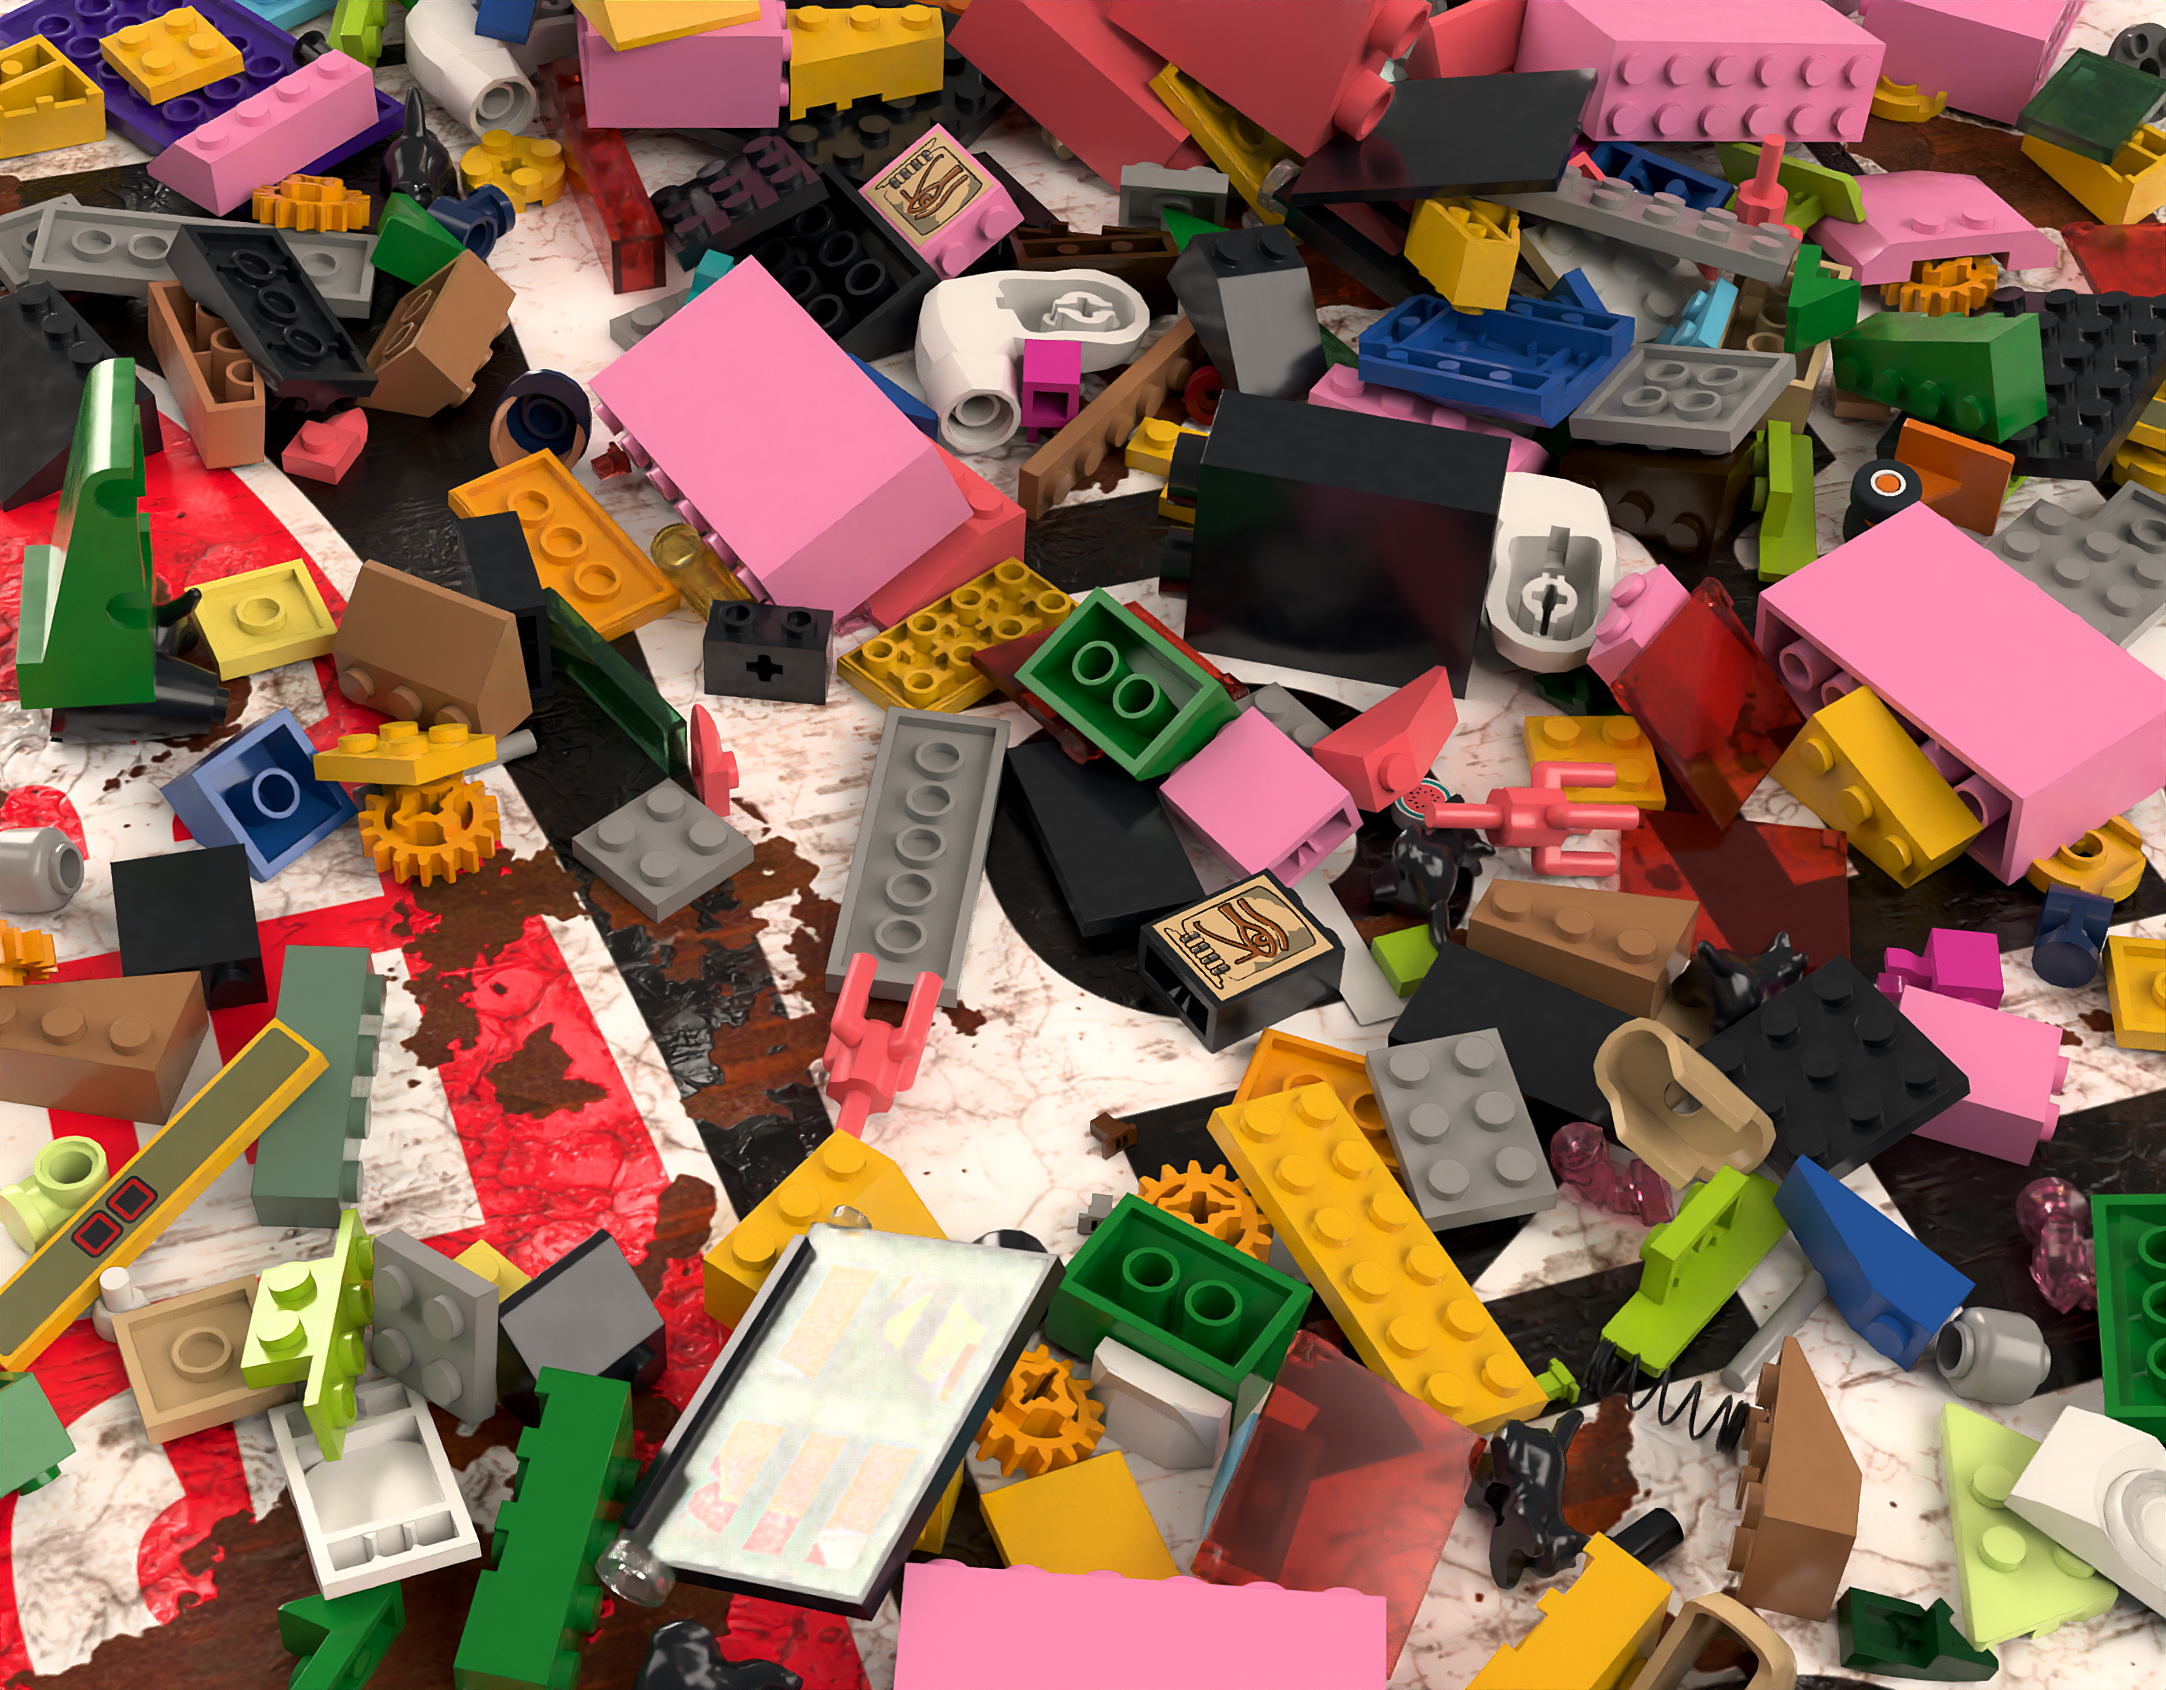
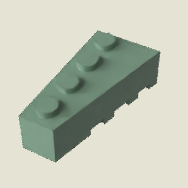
(312, 1151)

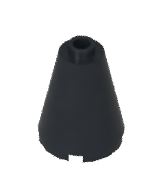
(184, 707)

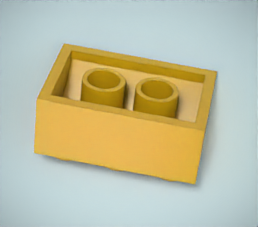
(647, 22)
(833, 1175)

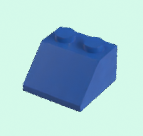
(260, 794)

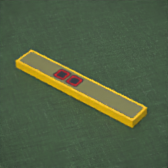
(153, 1189)

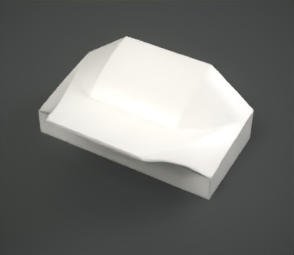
(1157, 1410)

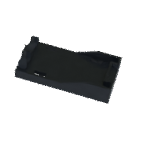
(273, 313)

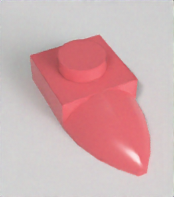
(327, 448)
(711, 768)

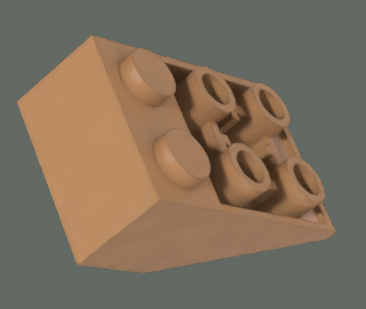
(1796, 1497)

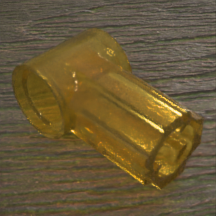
(701, 576)

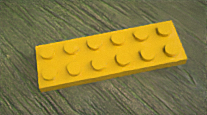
(1374, 1257)

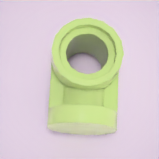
(63, 1181)

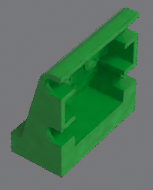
(94, 588)

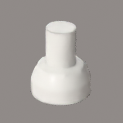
(116, 1298)

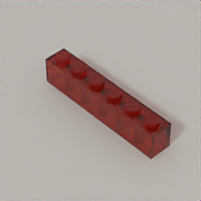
(603, 184)

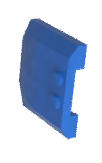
(1506, 364)

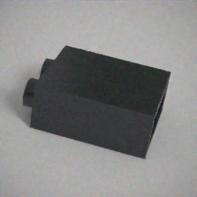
(1334, 540)

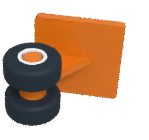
(1941, 470)

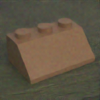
(439, 339)
(430, 654)

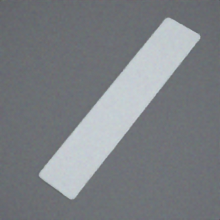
(1362, 980)

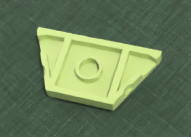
(2008, 1569)

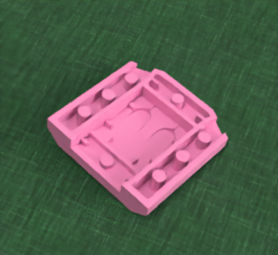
(1929, 218)

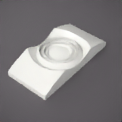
(2102, 1498)
(386, 1503)

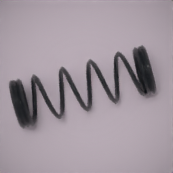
(1729, 1432)

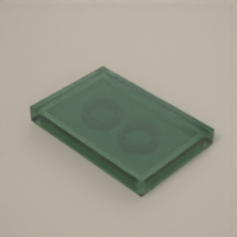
(2093, 106)

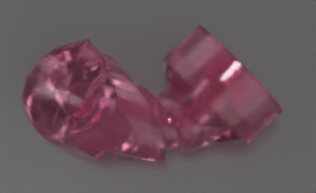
(1582, 1160)
(2055, 1221)

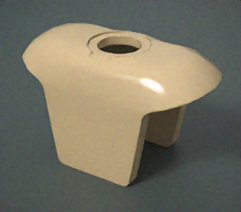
(1633, 1075)
(1713, 1618)

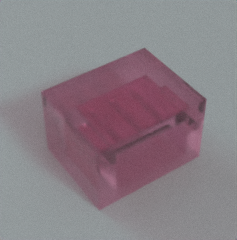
(854, 621)

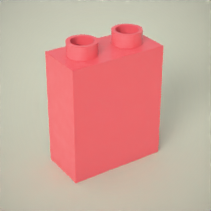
(1285, 63)
(1078, 80)

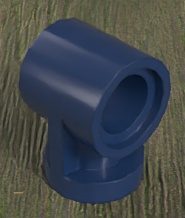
(478, 219)
(2070, 935)

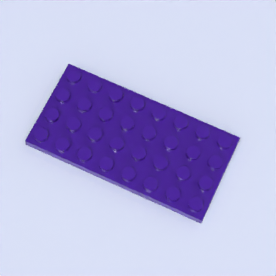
(266, 53)

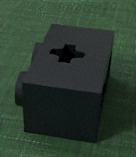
(768, 652)

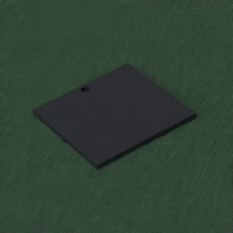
(1457, 140)

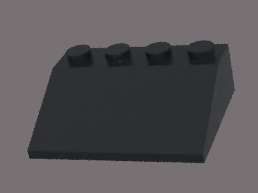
(847, 270)
(42, 384)

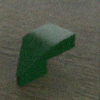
(1576, 695)
(1906, 1641)

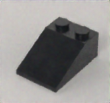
(1252, 310)

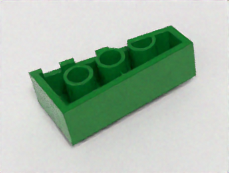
(1948, 368)
(547, 1542)

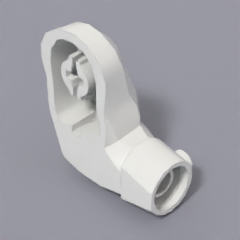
(478, 76)
(976, 336)
(1549, 572)

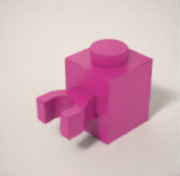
(1050, 385)
(1952, 965)

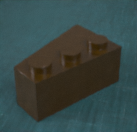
(1132, 254)
(1665, 495)

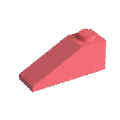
(1391, 743)

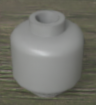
(38, 869)
(1993, 1356)

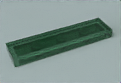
(616, 686)

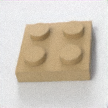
(188, 1360)

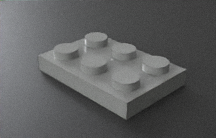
(1460, 1130)

